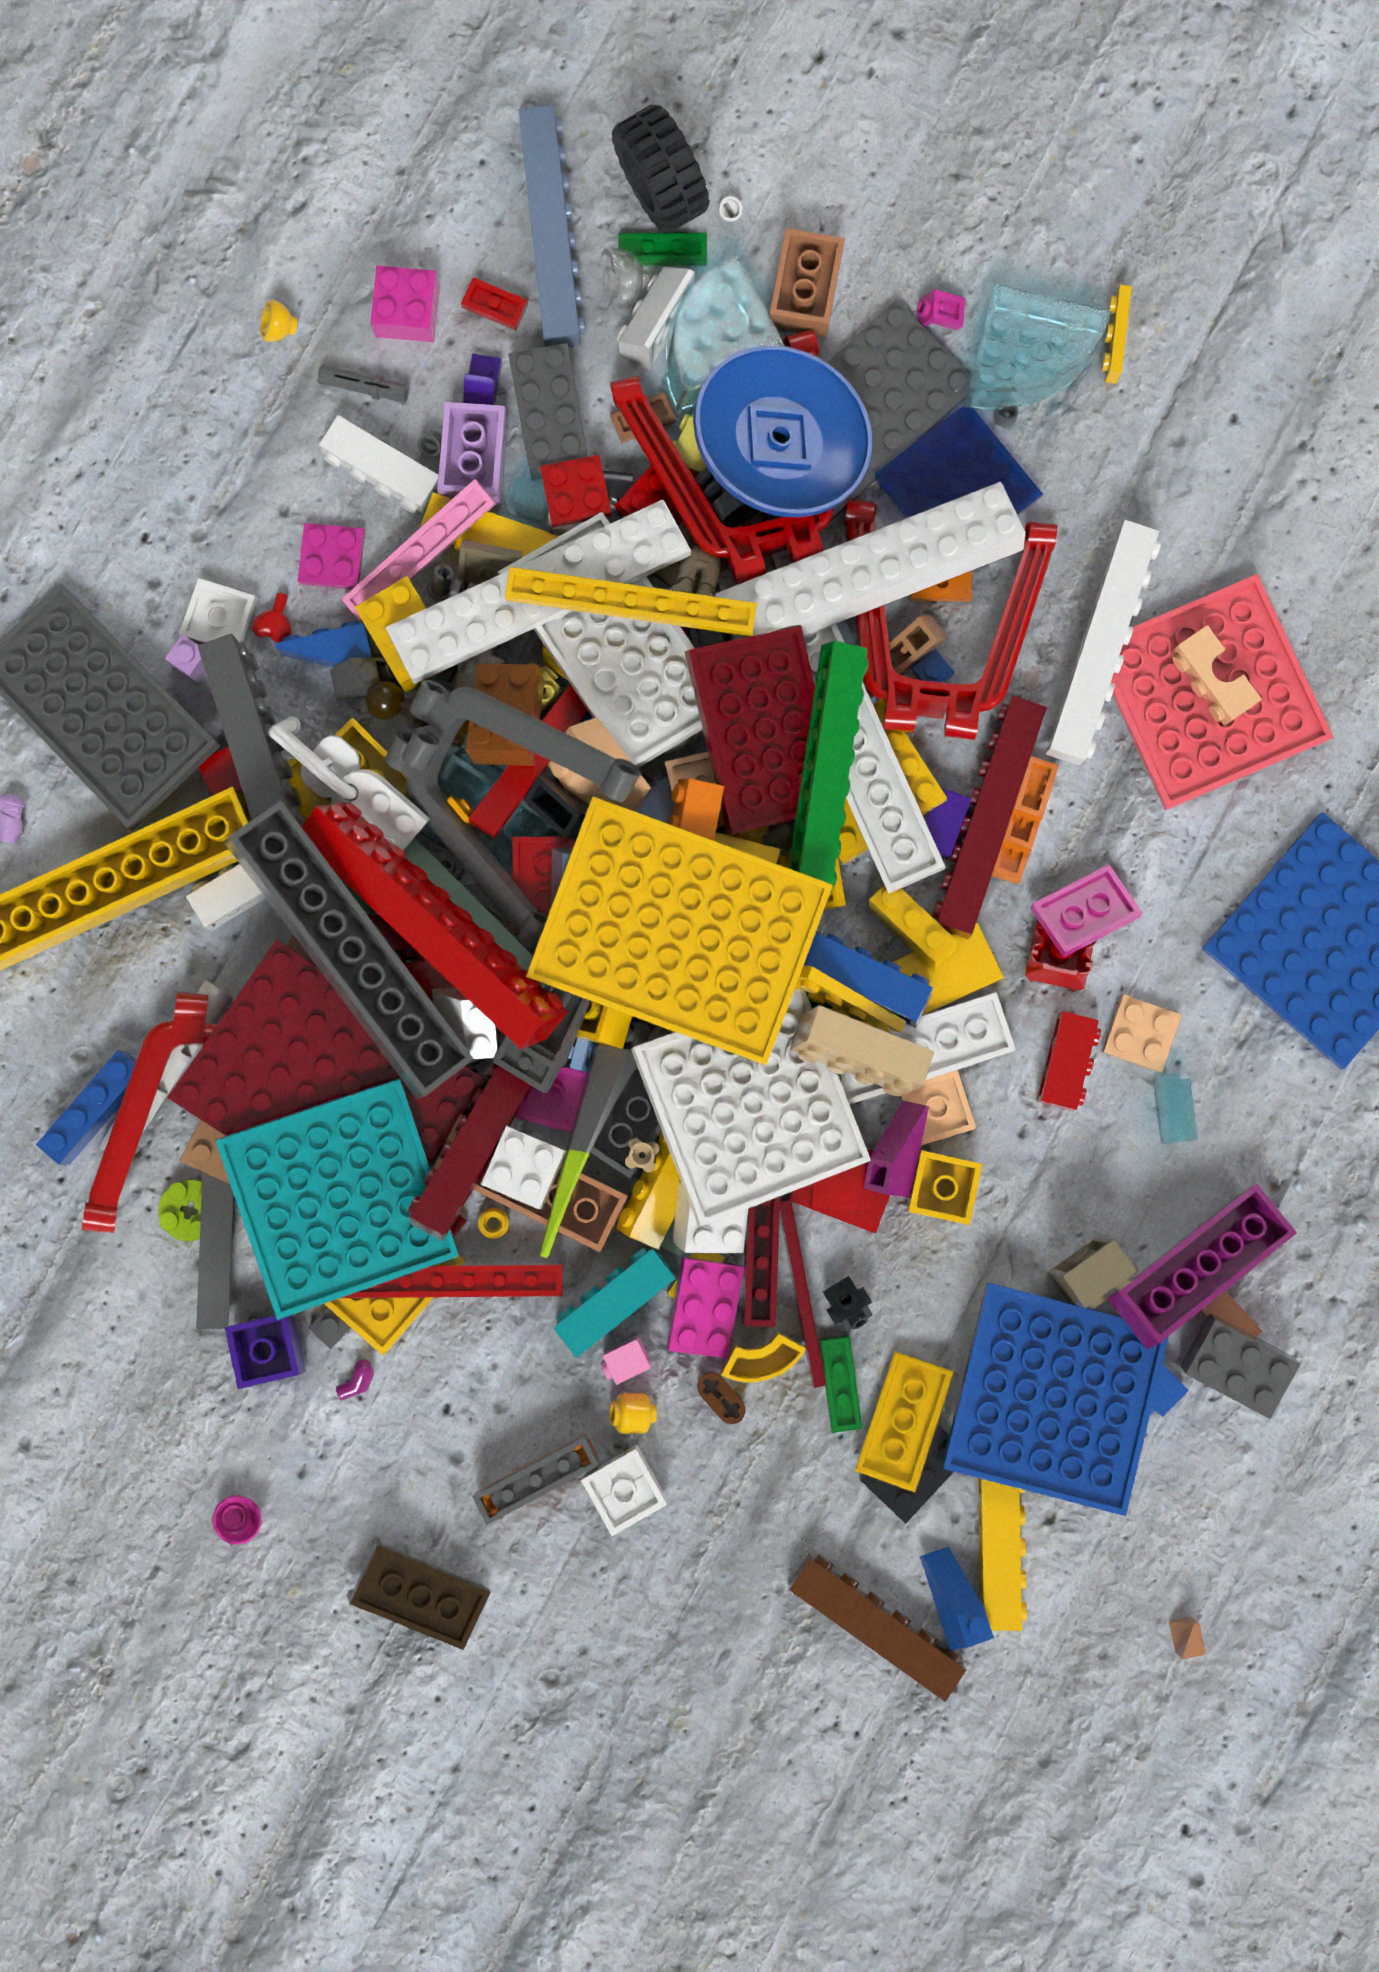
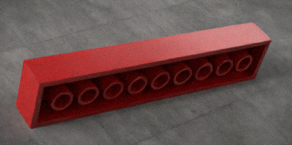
(434, 924)

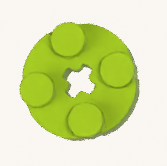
(172, 1214)

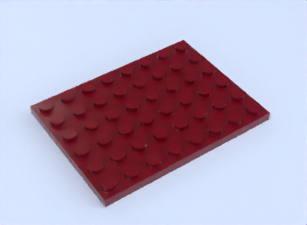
(295, 1047)

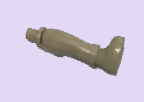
(700, 567)

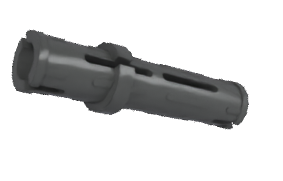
(373, 386)

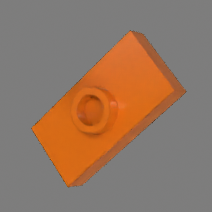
(951, 590)

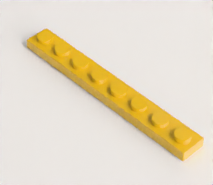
(630, 601)

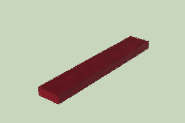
(801, 1294)

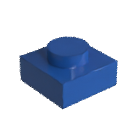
(933, 668)

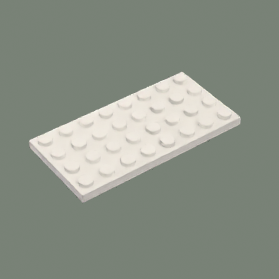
(624, 668)

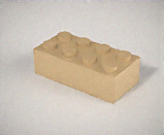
(861, 1051)

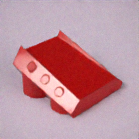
(1049, 967)

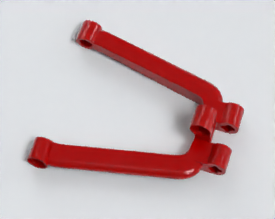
(742, 546)
(961, 702)
(185, 1030)

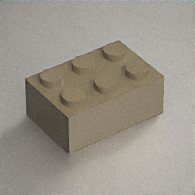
(1093, 1272)

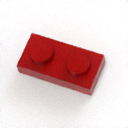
(494, 303)

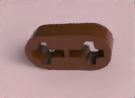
(715, 1402)

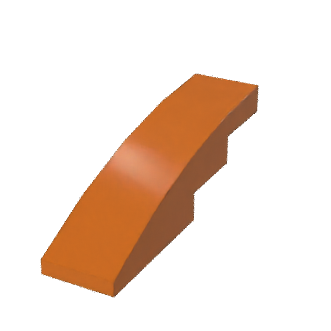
(1025, 820)

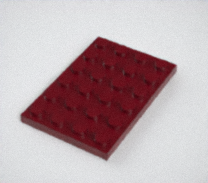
(755, 722)

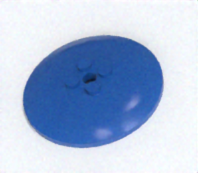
(803, 400)

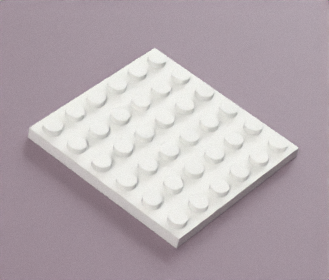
(748, 1126)

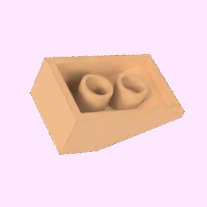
(596, 735)

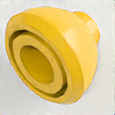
(276, 322)

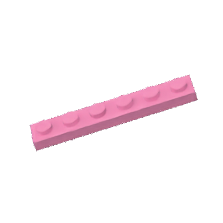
(425, 543)

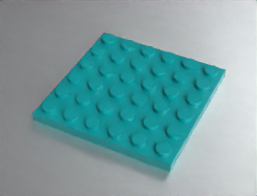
(332, 1197)

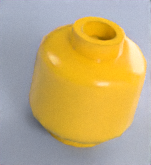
(632, 1413)

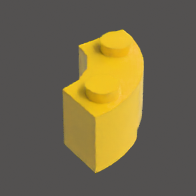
(764, 1361)

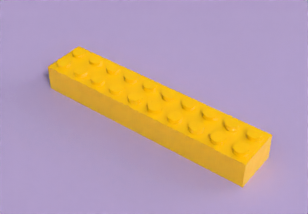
(119, 876)

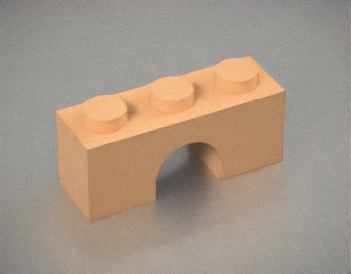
(1224, 699)

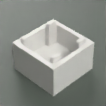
(624, 1490)

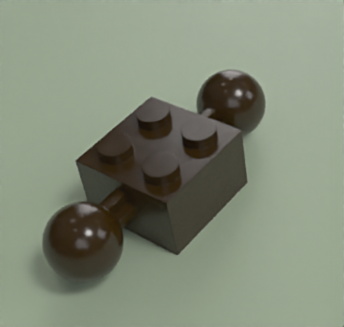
(387, 701)

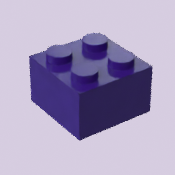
(264, 1350)

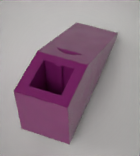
(897, 1152)

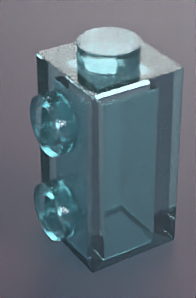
(1175, 1109)

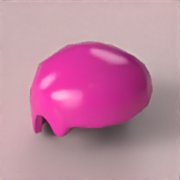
(236, 1519)

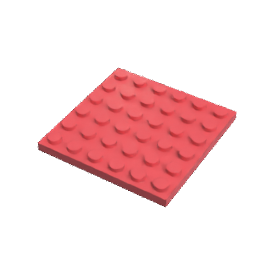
(1172, 726)

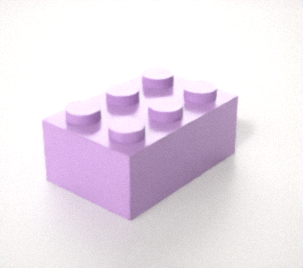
(472, 448)

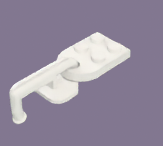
(336, 773)

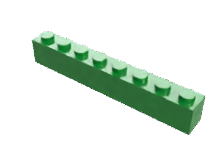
(828, 760)

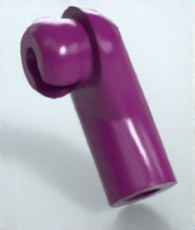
(360, 1381)

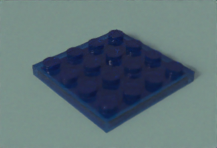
(953, 462)

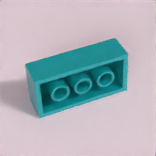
(614, 1302)

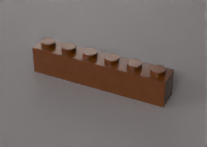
(877, 1627)

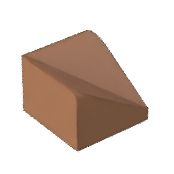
(1187, 1638)

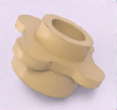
(637, 1147)

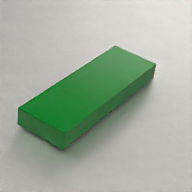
(666, 248)
(840, 1384)

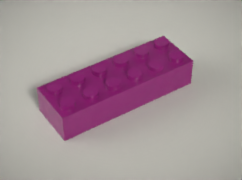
(1202, 1266)

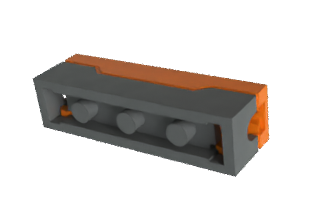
(536, 1478)

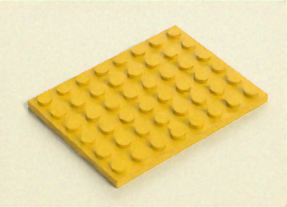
(679, 930)

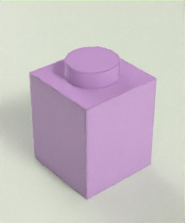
(186, 659)

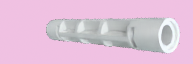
(181, 1055)

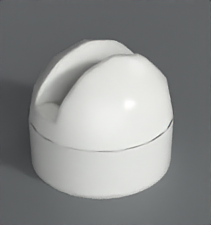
(734, 206)

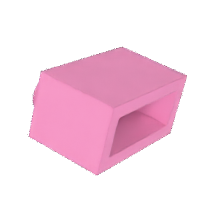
(625, 1360)

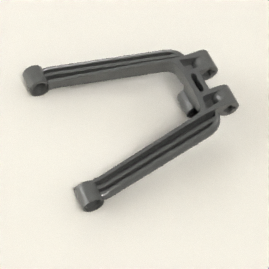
(423, 752)

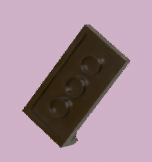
(418, 1595)

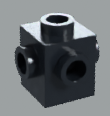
(848, 1304)

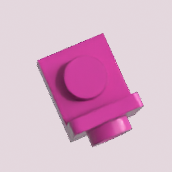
(941, 309)

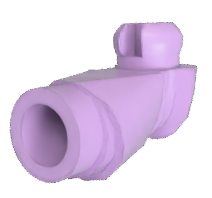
(10, 818)

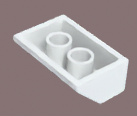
(654, 316)

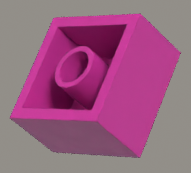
(405, 303)

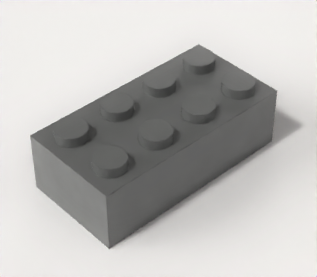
(547, 406)

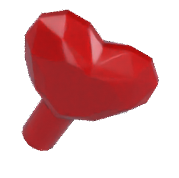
(273, 622)

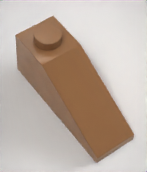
(914, 644)

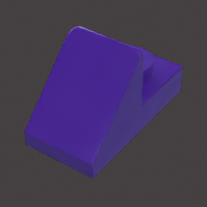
(483, 380)

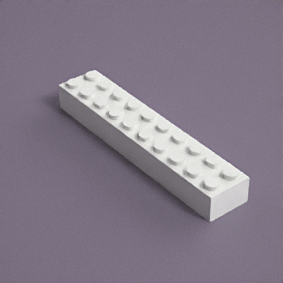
(884, 564)

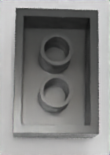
(1240, 1365)

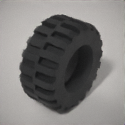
(660, 168)

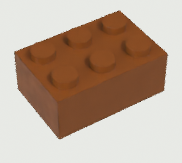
(518, 687)

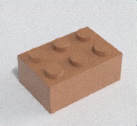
(806, 282)

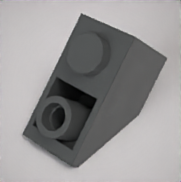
(357, 675)

